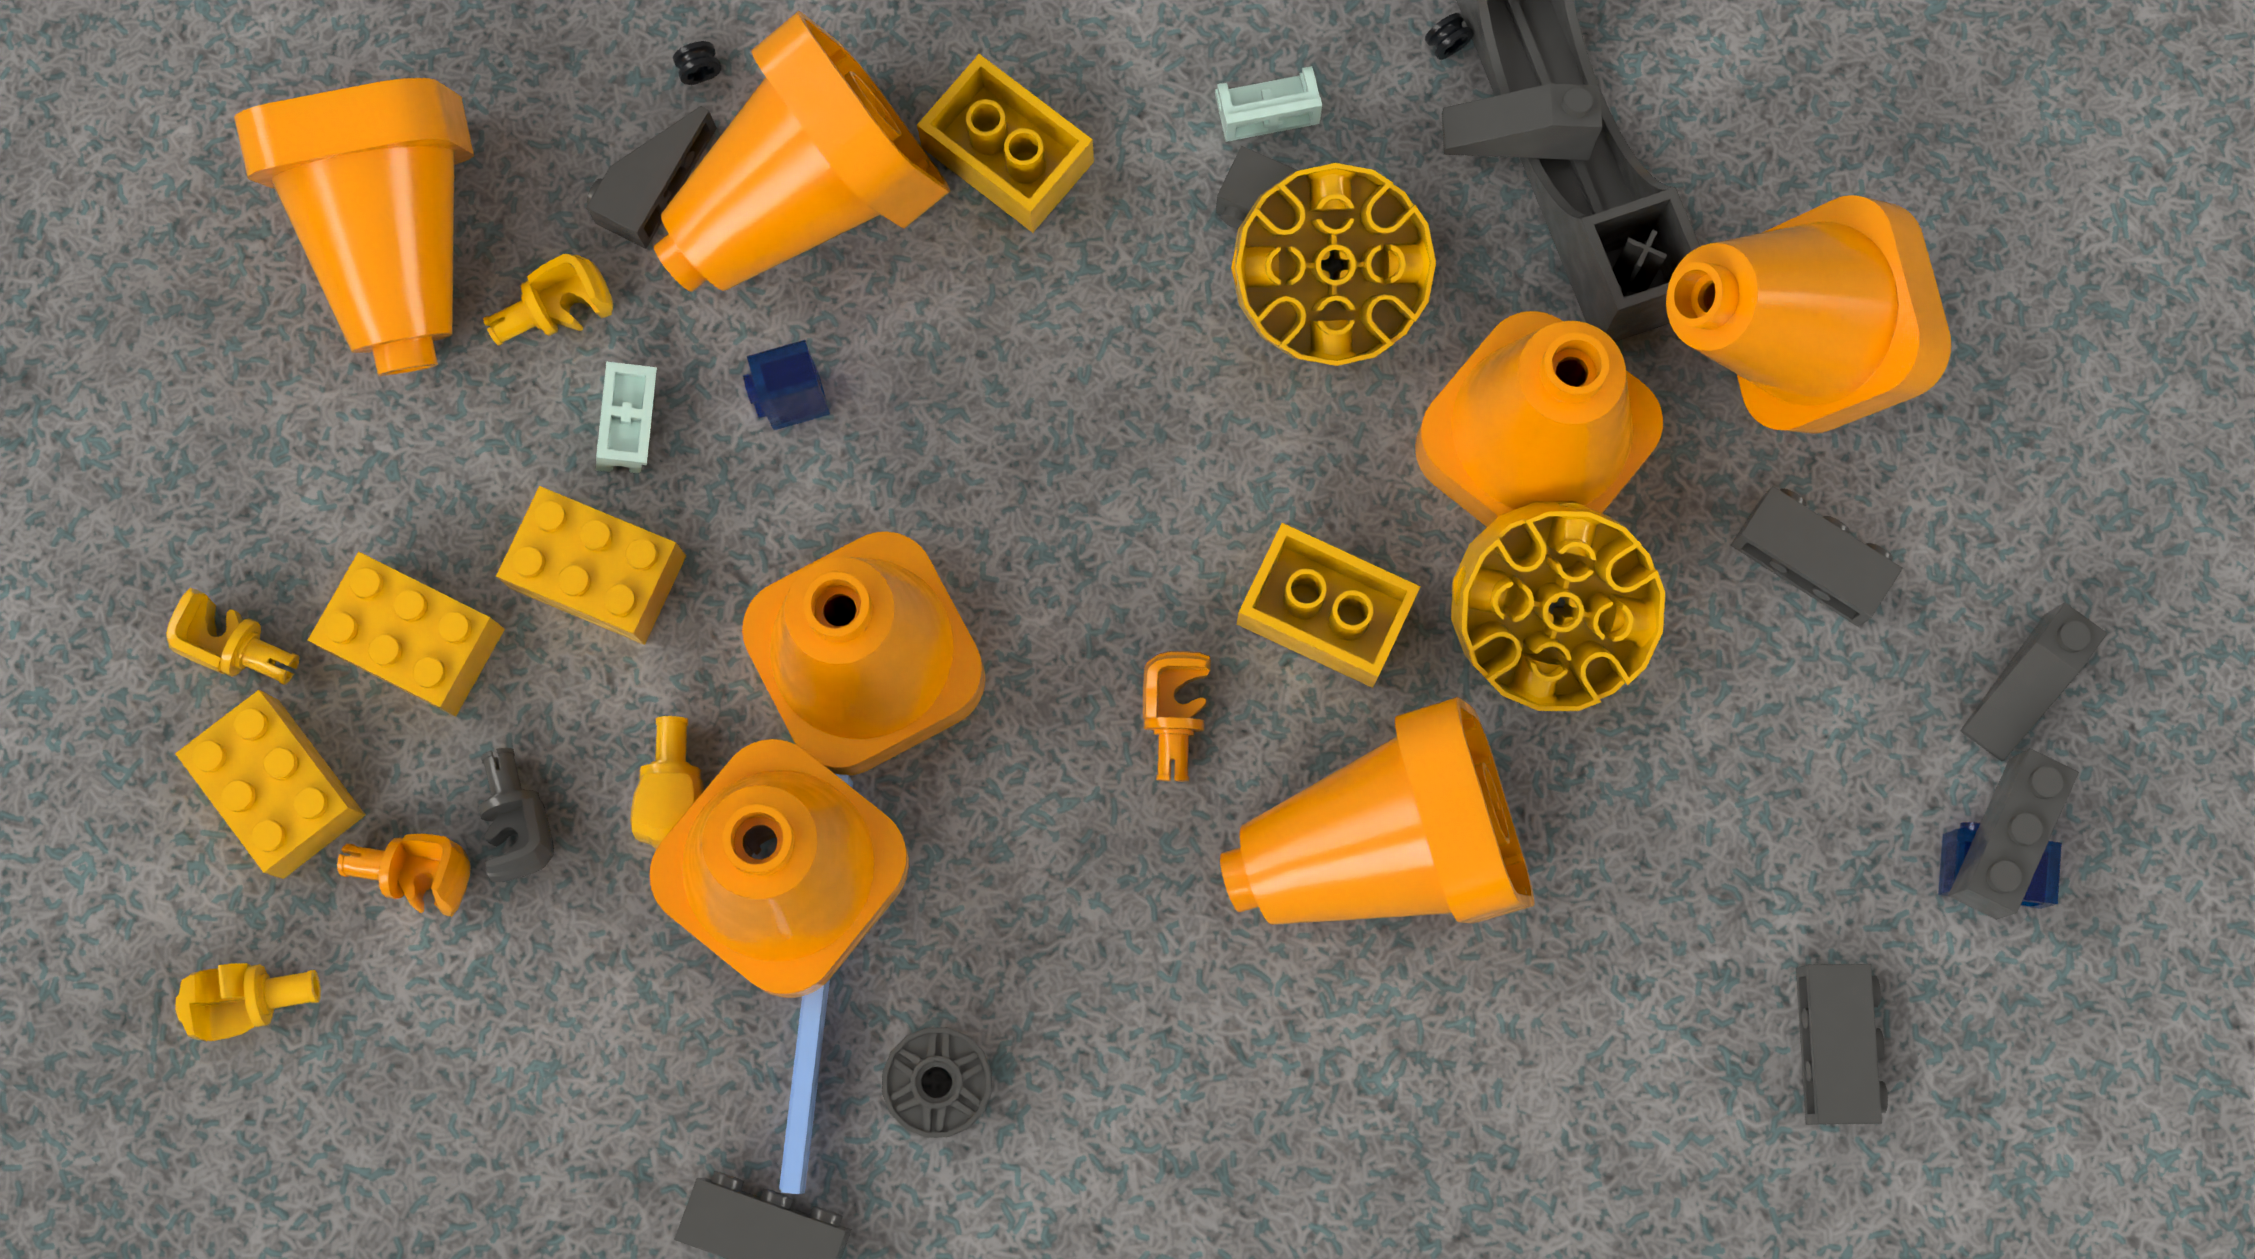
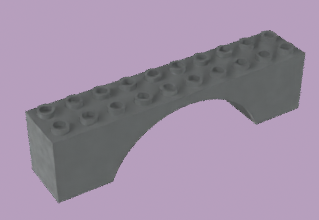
(1606, 214)

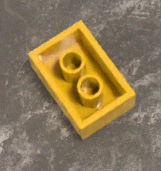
(1006, 143)
(591, 565)
(1327, 605)
(406, 633)
(270, 784)

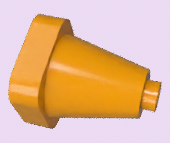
(796, 166)
(371, 204)
(1818, 314)
(1538, 420)
(864, 653)
(1390, 834)
(807, 904)

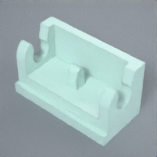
(1269, 106)
(625, 416)

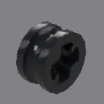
(1449, 36)
(696, 62)

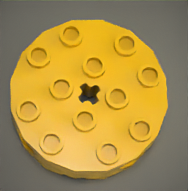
(1383, 254)
(1577, 650)

